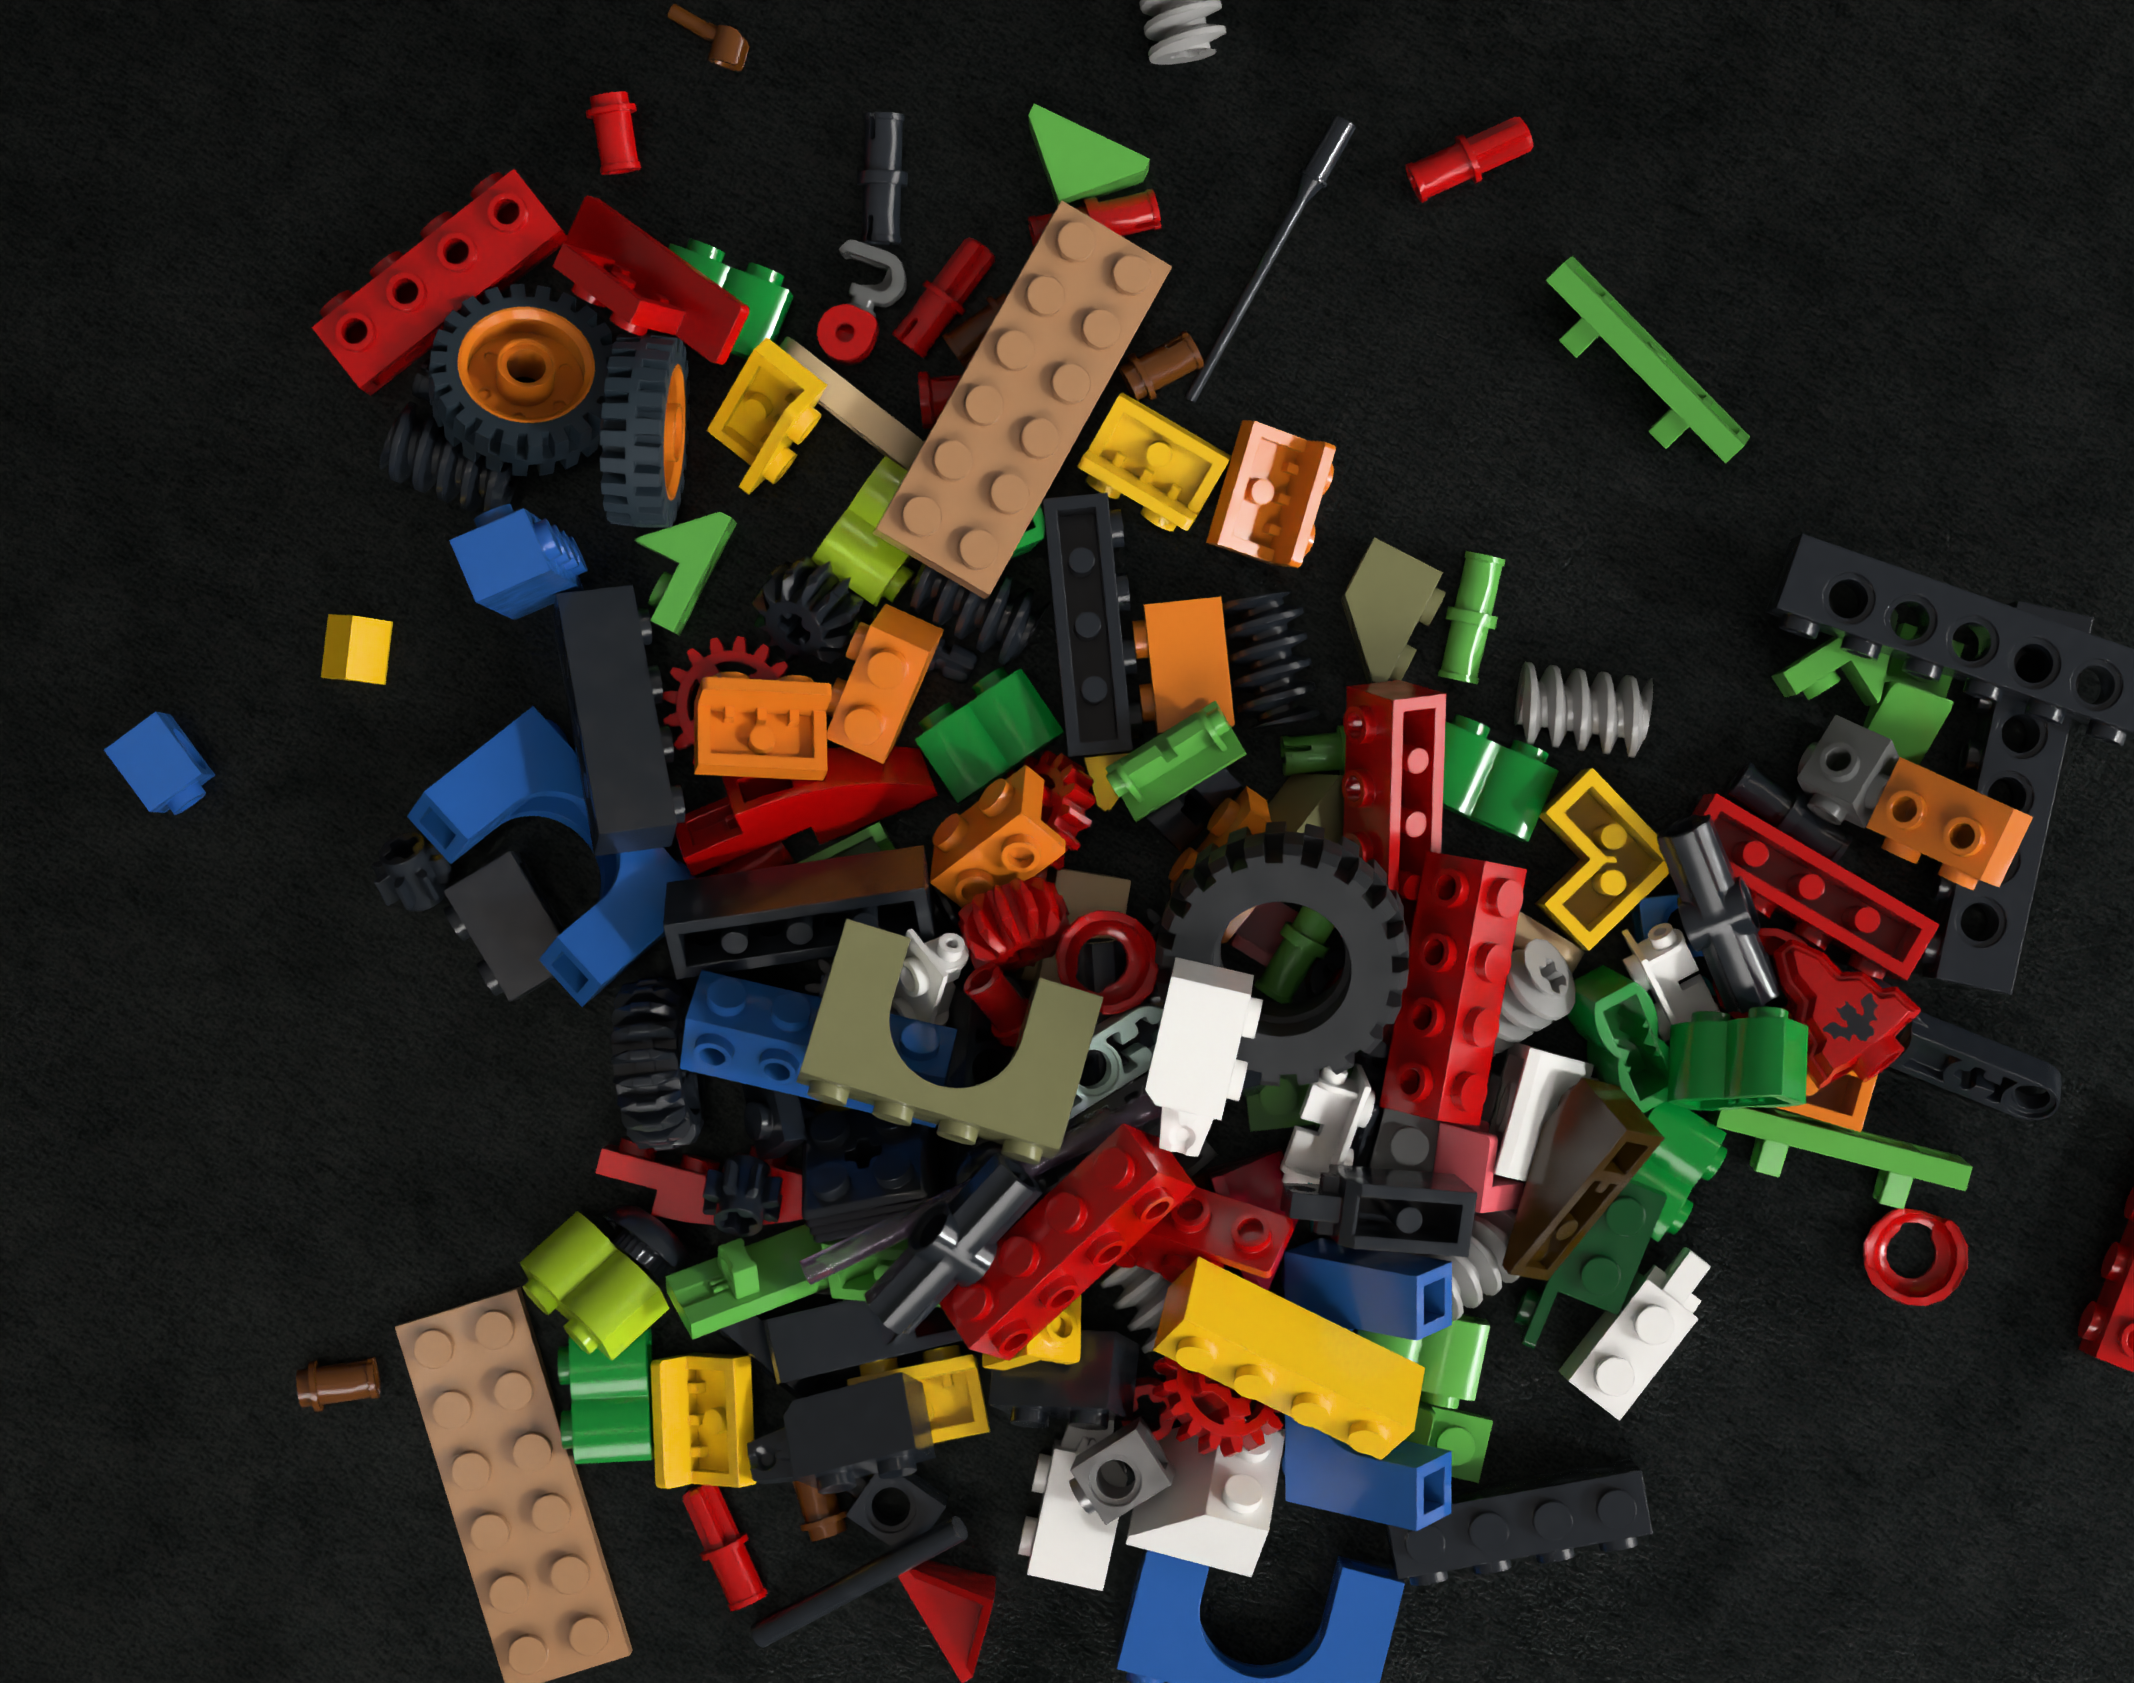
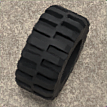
(1331, 881)

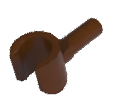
(728, 45)

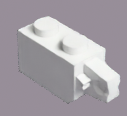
(1198, 1049)
(1631, 1347)
(1065, 1539)

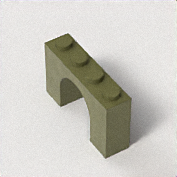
(857, 1060)

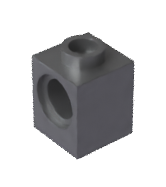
(1138, 1449)

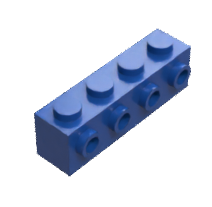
(517, 561)
(762, 1033)

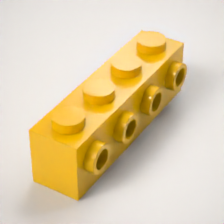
(1289, 1359)

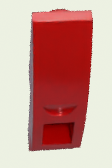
(773, 809)
(682, 1184)

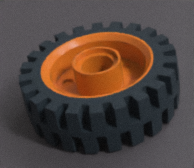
(512, 420)
(645, 430)

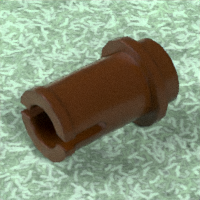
(968, 335)
(1160, 366)
(337, 1383)
(820, 1512)

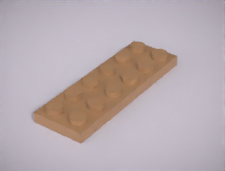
(1022, 400)
(513, 1489)

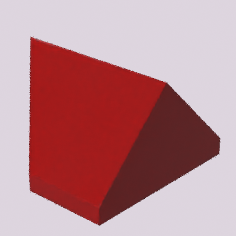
(955, 1609)

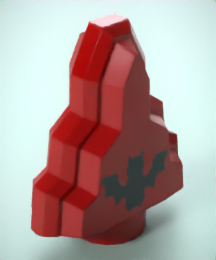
(1846, 1014)

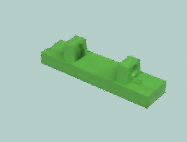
(1688, 401)
(1896, 1160)
(743, 1281)

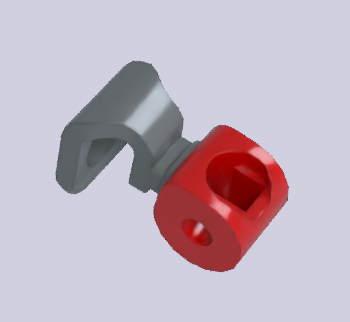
(851, 329)

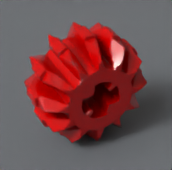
(1014, 924)

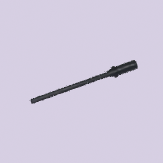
(1311, 181)

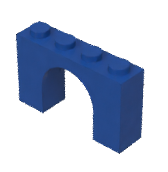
(536, 773)
(1387, 1296)
(1168, 1643)

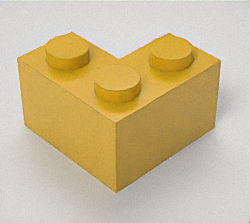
(1616, 862)

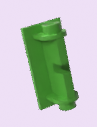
(1175, 761)

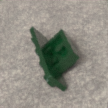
(1601, 1263)

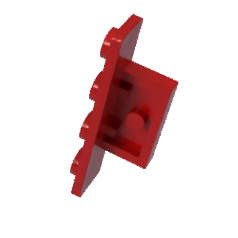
(647, 283)
(1215, 1230)

